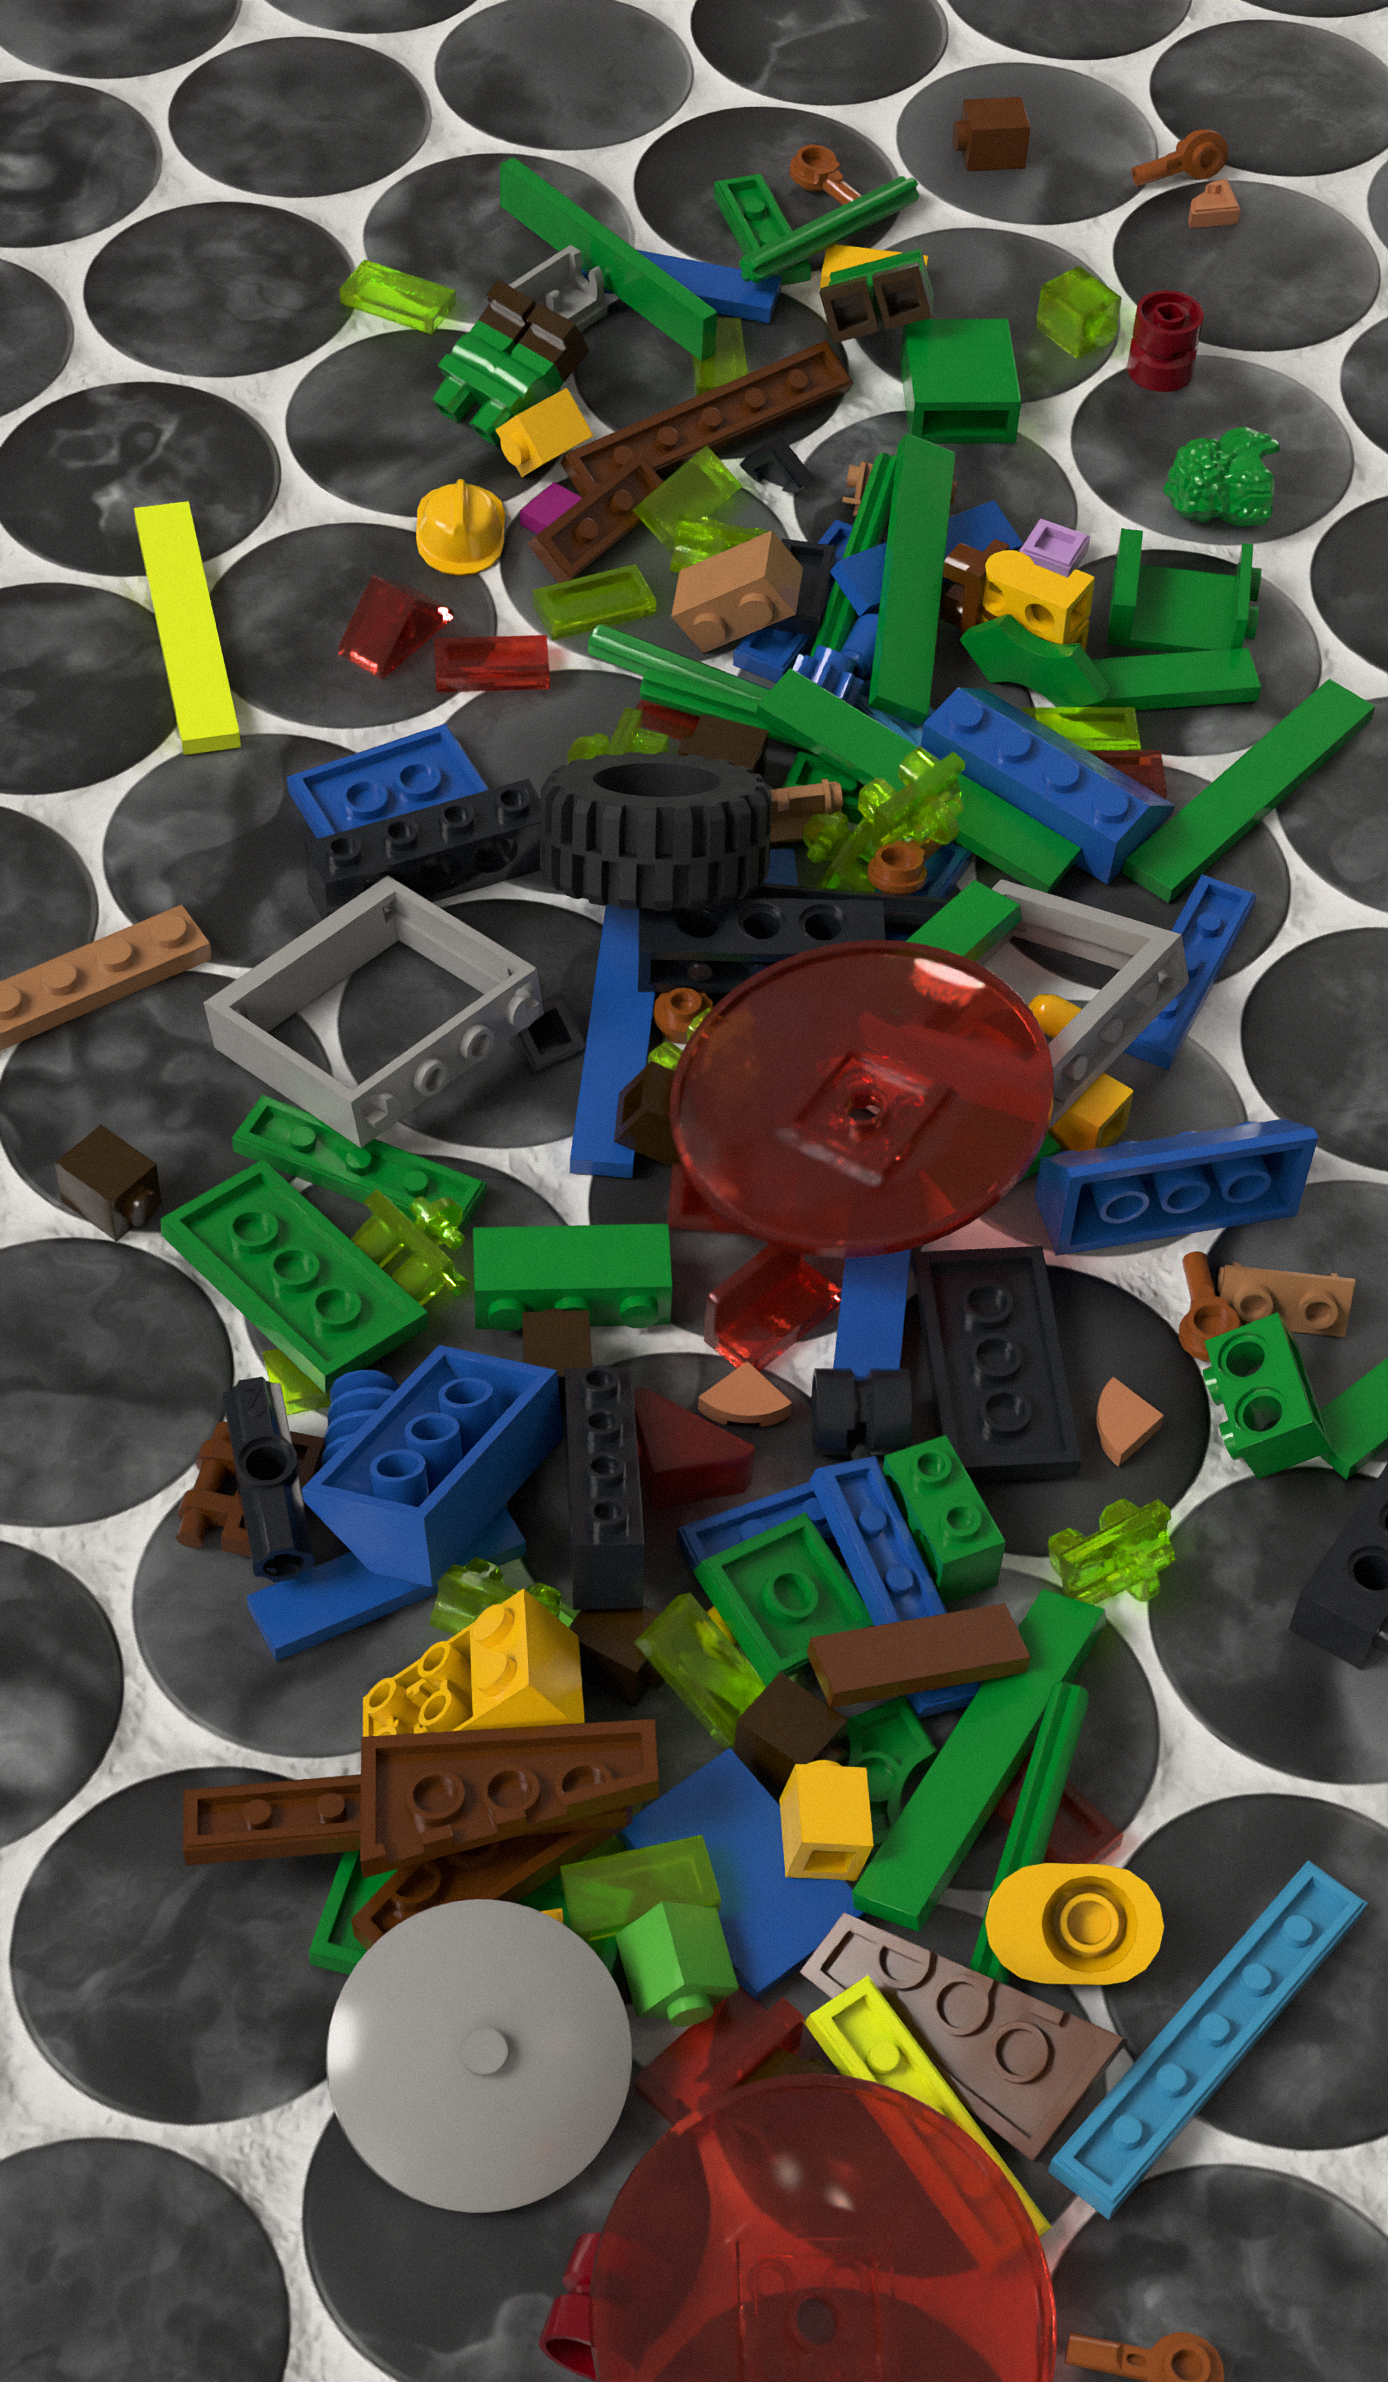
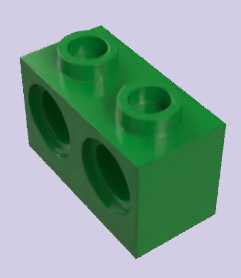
(1272, 1393)
(946, 1518)

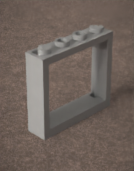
(335, 951)
(1148, 980)

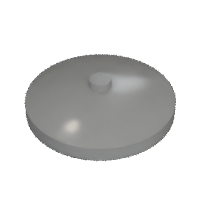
(479, 2056)

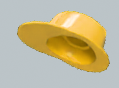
(460, 528)
(1074, 1924)

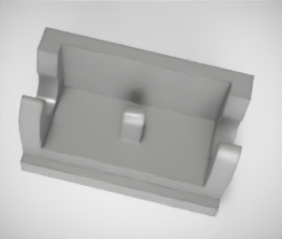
(564, 289)

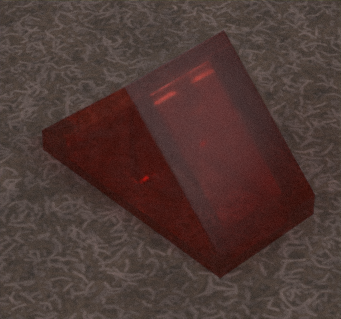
(390, 625)
(686, 1455)

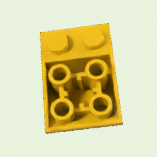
(497, 1673)

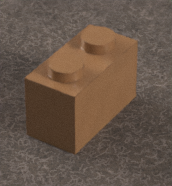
(737, 592)

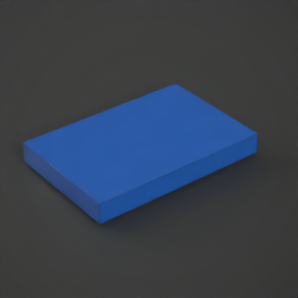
(385, 782)
(766, 1918)

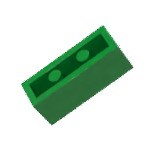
(606, 1269)

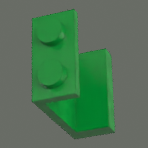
(1180, 607)

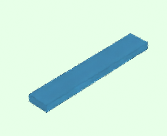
(1206, 2040)

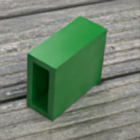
(960, 381)

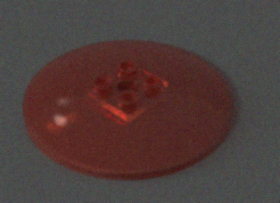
(849, 1027)
(826, 2199)

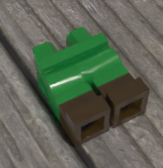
(883, 289)
(508, 361)

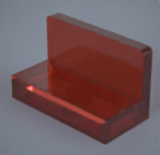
(767, 1307)
(718, 2054)

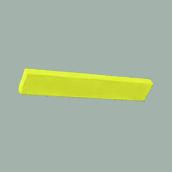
(187, 629)

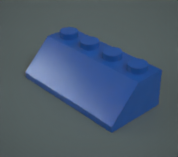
(1047, 778)
(1174, 1185)
(438, 1462)

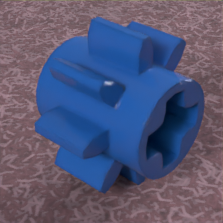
(832, 672)

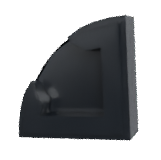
(778, 465)

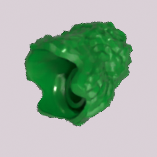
(1224, 478)

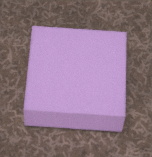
(1056, 547)

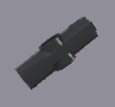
(274, 1507)

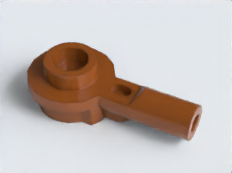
(1199, 154)
(818, 170)
(900, 866)
(676, 1010)
(1207, 1312)
(1172, 2359)

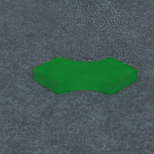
(1054, 670)
(893, 1751)

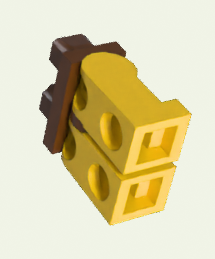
(1010, 583)

